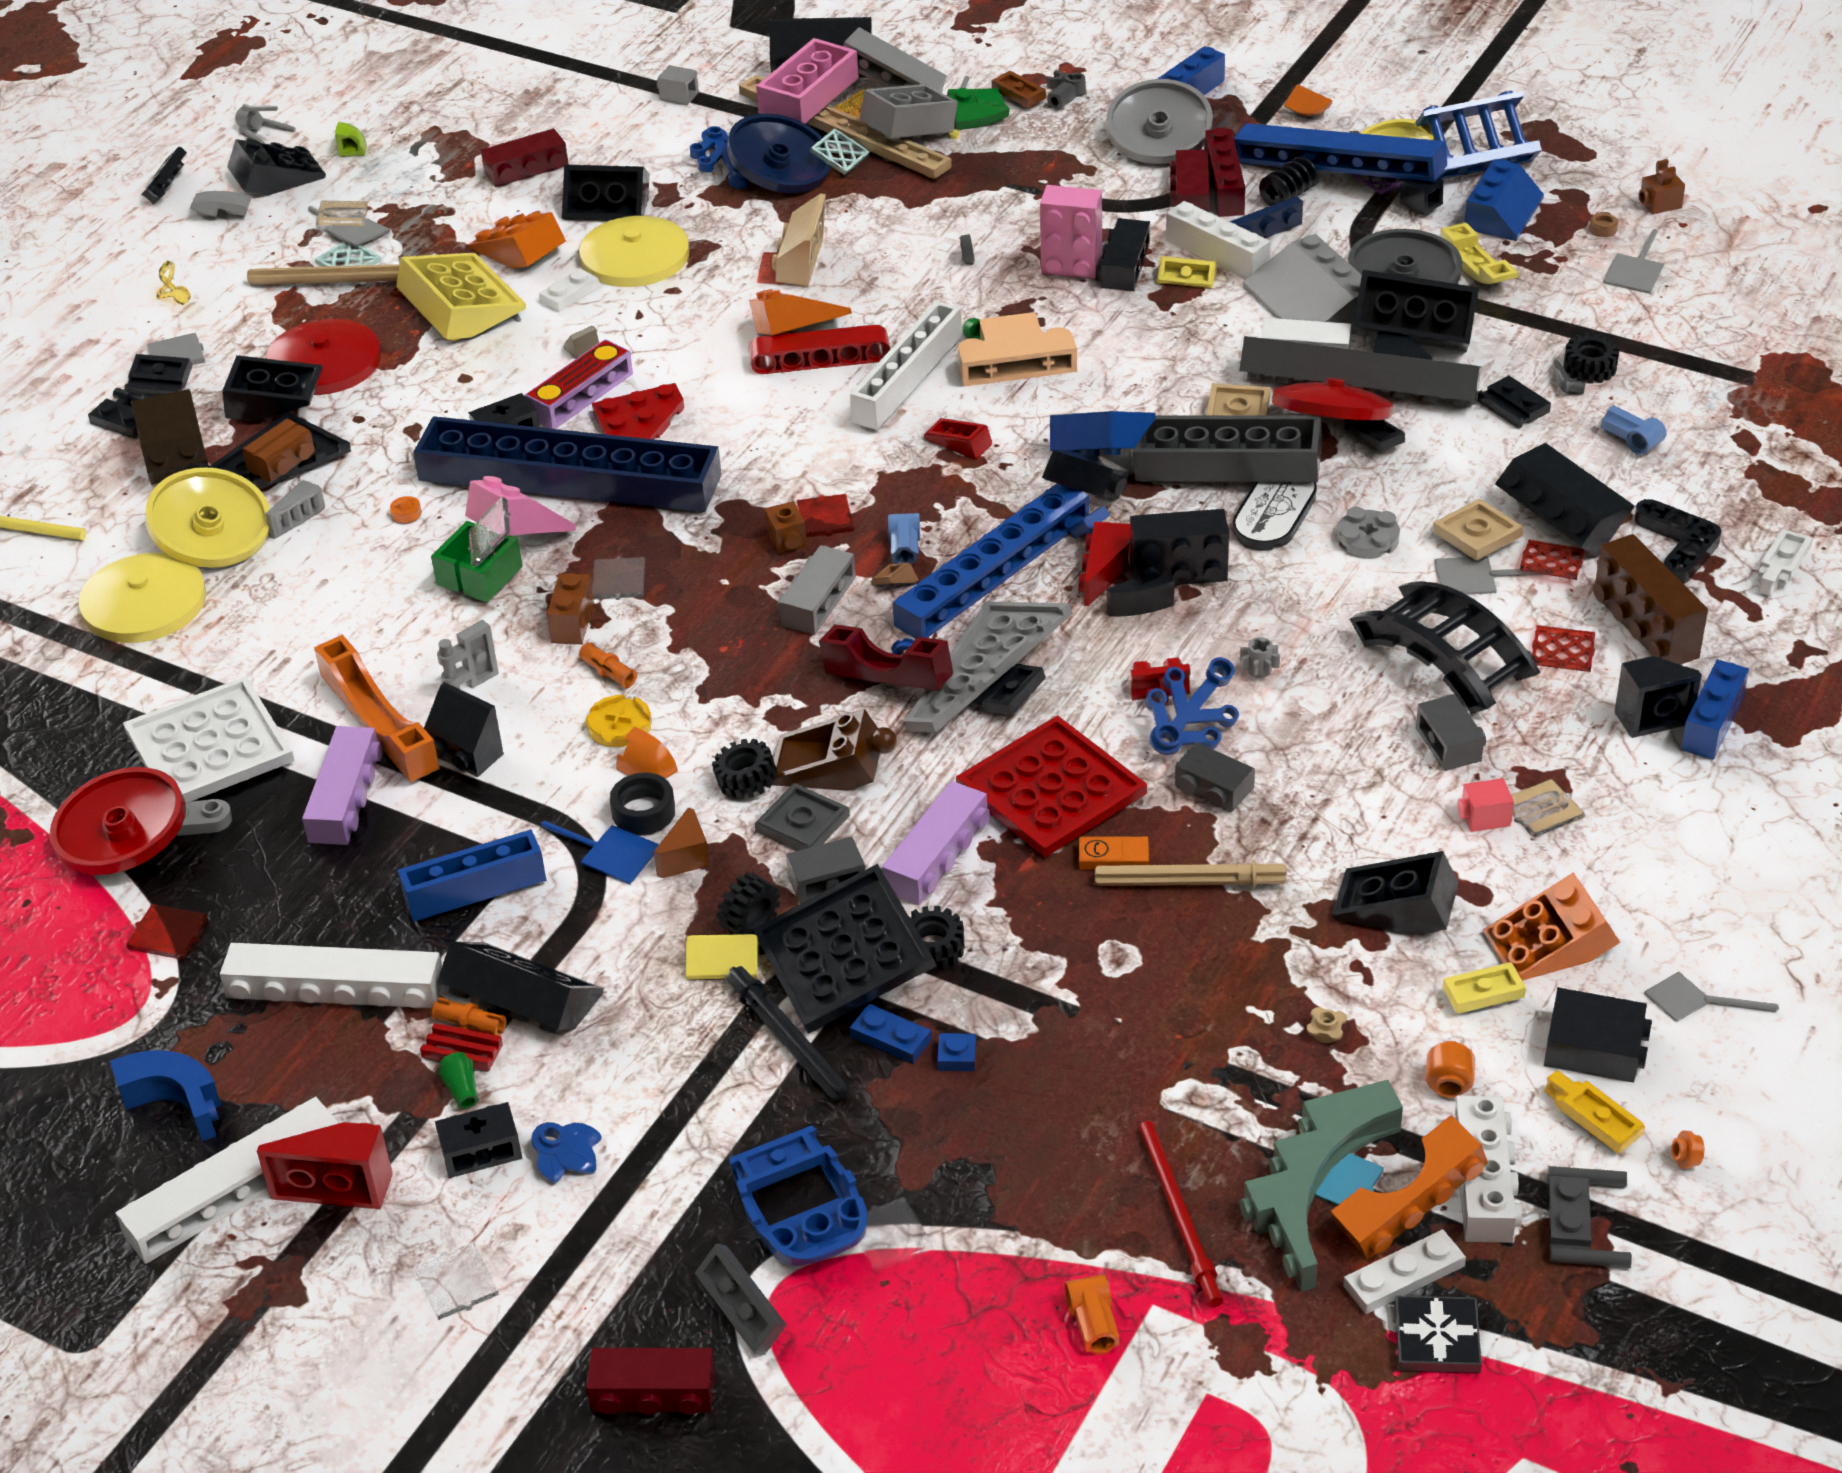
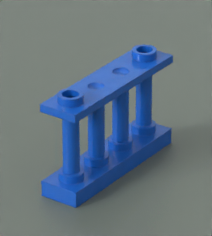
(1473, 160)

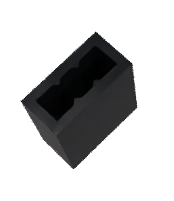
(1597, 1035)

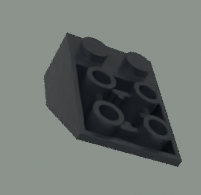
(272, 166)

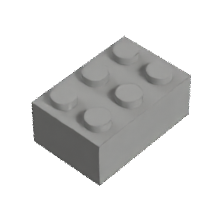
(908, 111)

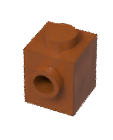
(785, 527)

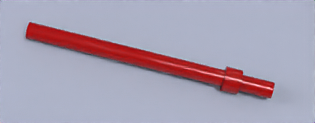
(1201, 1267)

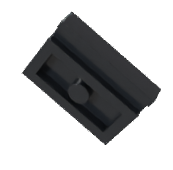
(158, 374)
(1514, 401)
(1010, 690)

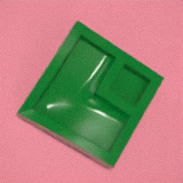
(978, 107)

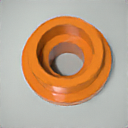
(1688, 1149)

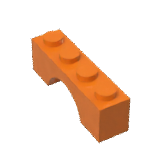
(1375, 1218)

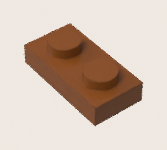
(1019, 89)

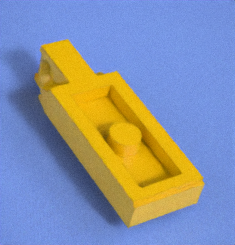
(1594, 1111)

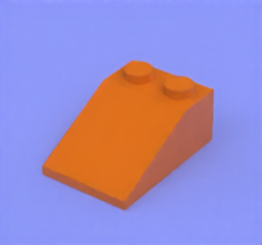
(784, 312)

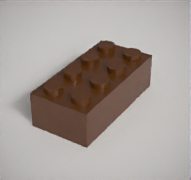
(1650, 600)

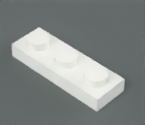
(1404, 1271)

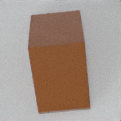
(682, 848)

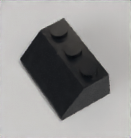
(604, 192)

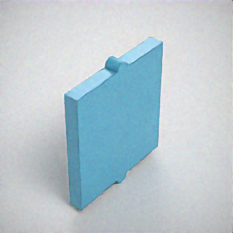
(1347, 1178)

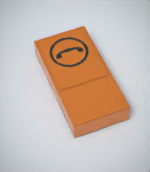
(1112, 851)

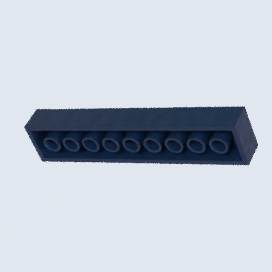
(570, 463)

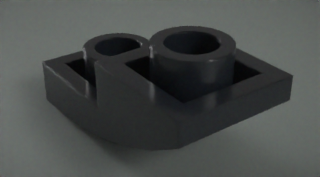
(1136, 599)

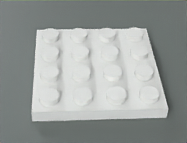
(210, 739)

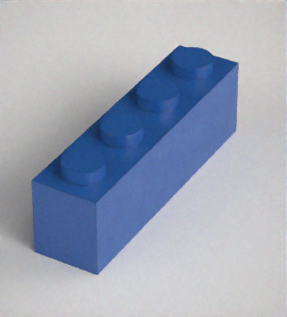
(472, 875)

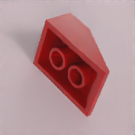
(329, 1166)

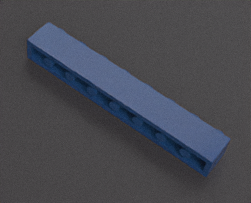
(1343, 151)

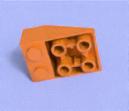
(520, 239)
(1552, 931)

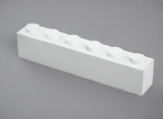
(906, 365)
(331, 975)
(211, 1187)

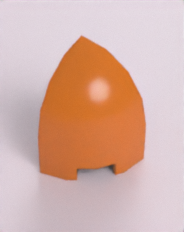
(1307, 102)
(645, 755)

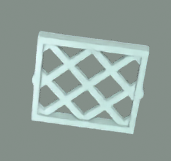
(832, 161)
(337, 250)

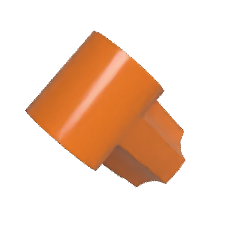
(1091, 1304)

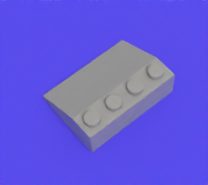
(1307, 283)

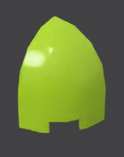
(349, 140)

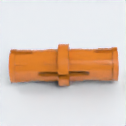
(607, 665)
(468, 1016)

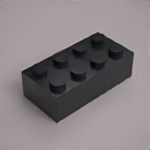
(1417, 308)

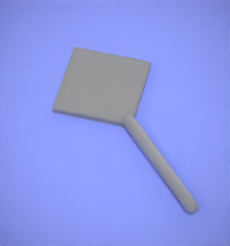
(1681, 998)

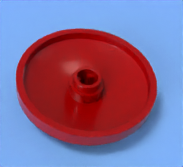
(342, 346)
(1332, 400)
(117, 820)

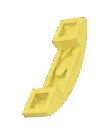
(1475, 259)

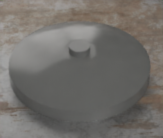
(1408, 254)

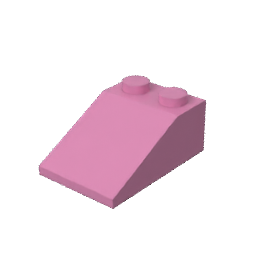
(526, 514)

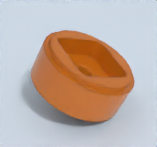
(405, 509)

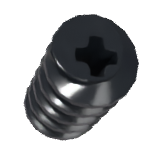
(1288, 181)

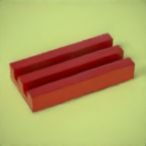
(462, 1041)

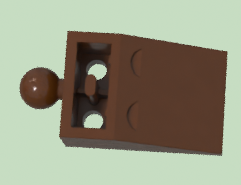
(833, 753)

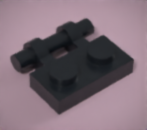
(118, 414)

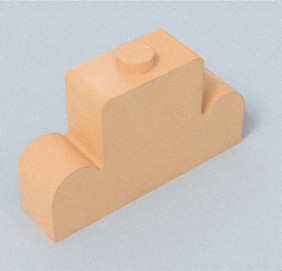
(1014, 350)

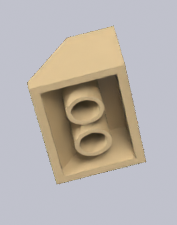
(800, 243)

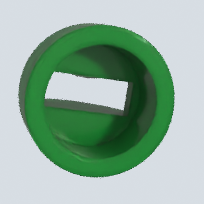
(971, 328)

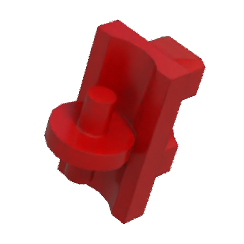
(1145, 678)

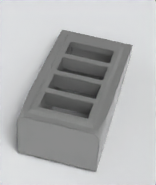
(295, 508)

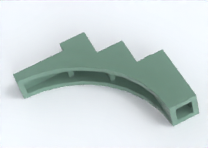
(1328, 1133)

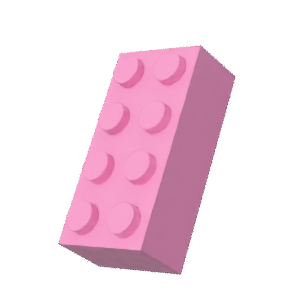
(808, 80)

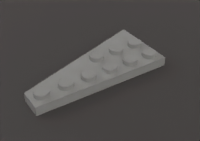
(988, 649)

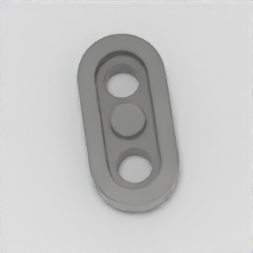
(206, 817)

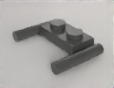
(1571, 1216)

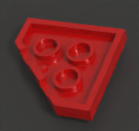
(639, 413)

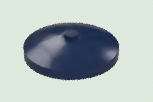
(776, 153)

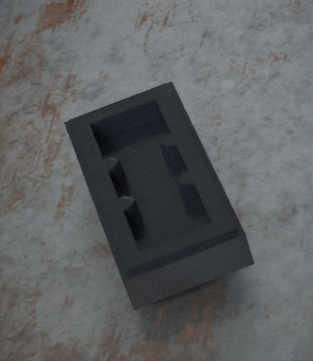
(1376, 433)

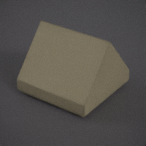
(581, 341)

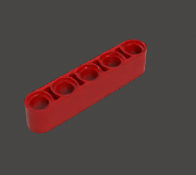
(806, 346)

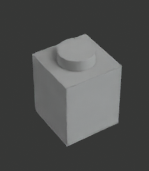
(678, 85)

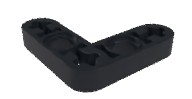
(1658, 518)

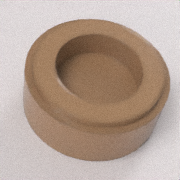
(1603, 225)

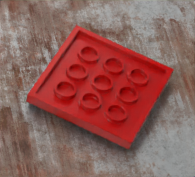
(1053, 785)

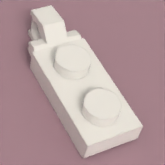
(1782, 560)

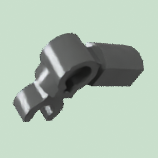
(1065, 88)

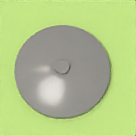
(1158, 119)

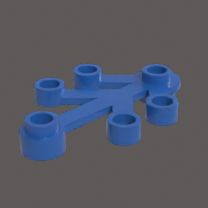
(716, 138)
(1189, 711)

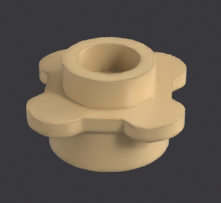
(1326, 1024)

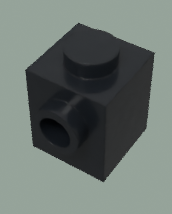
(1421, 195)

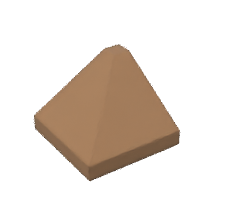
(895, 574)

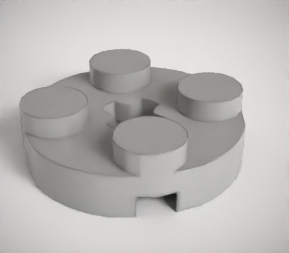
(1381, 525)

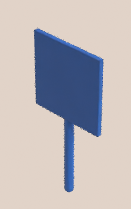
(616, 852)

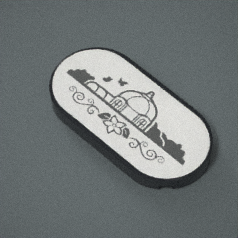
(1273, 513)

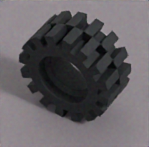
(1591, 358)
(744, 782)
(747, 904)
(943, 925)

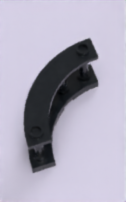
(1428, 646)

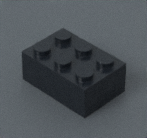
(1182, 544)

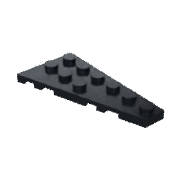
(326, 447)

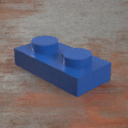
(891, 1033)

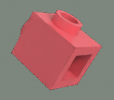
(1486, 805)

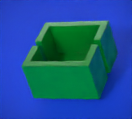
(454, 567)

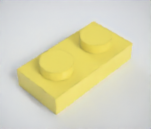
(1484, 987)

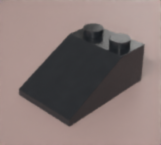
(268, 387)
(1399, 894)

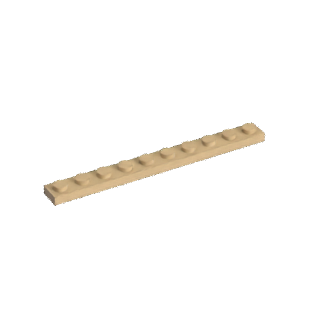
(900, 151)

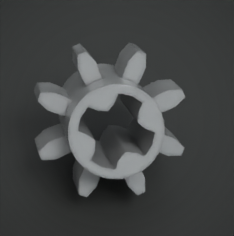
(1259, 657)

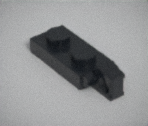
(162, 178)

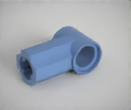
(1638, 433)
(904, 537)

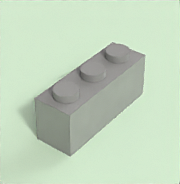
(816, 589)

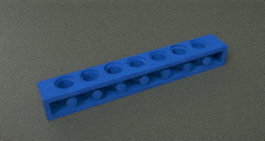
(989, 561)

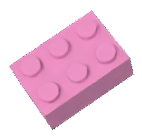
(1071, 231)

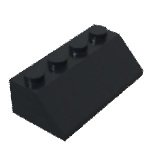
(792, 34)
(1565, 496)
(517, 985)

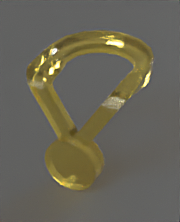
(179, 293)

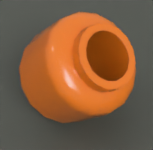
(1450, 1069)

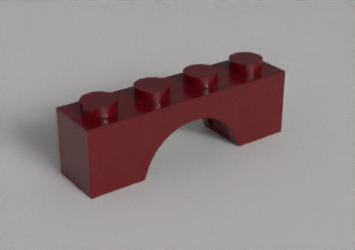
(1226, 172)
(852, 654)

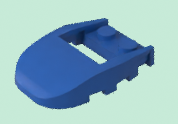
(813, 1233)

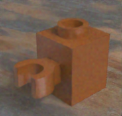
(1663, 190)

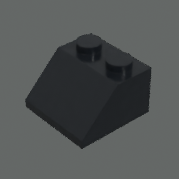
(1655, 695)
(464, 730)

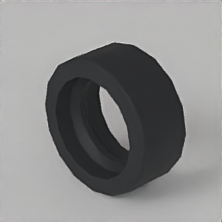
(642, 821)

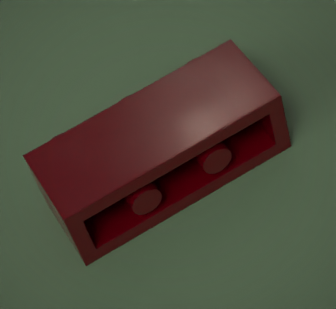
(524, 157)
(1190, 178)
(651, 1380)

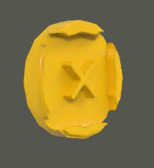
(615, 717)

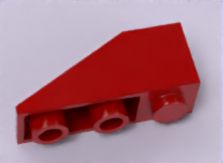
(1106, 559)

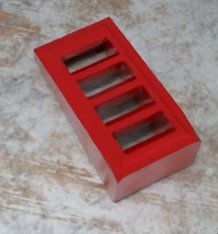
(961, 436)

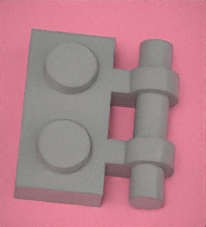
(475, 652)

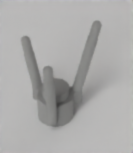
(250, 119)

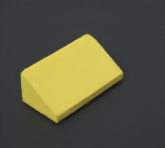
(1186, 272)
(715, 954)

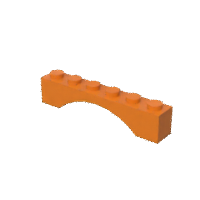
(402, 740)

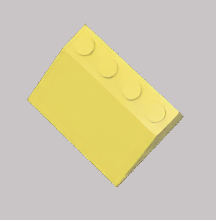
(457, 293)

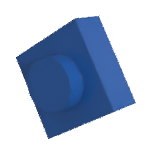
(1086, 524)
(956, 1052)

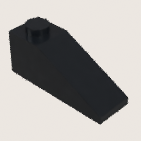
(1086, 473)

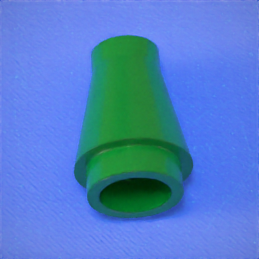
(459, 1078)

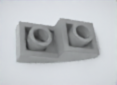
(210, 202)

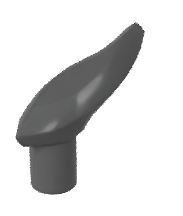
(1564, 380)

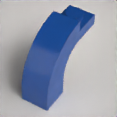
(168, 1076)

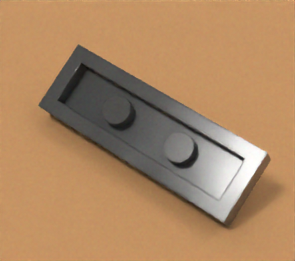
(740, 1299)

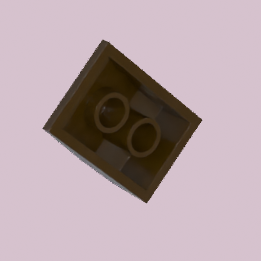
(169, 434)

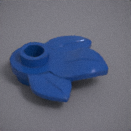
(569, 1151)

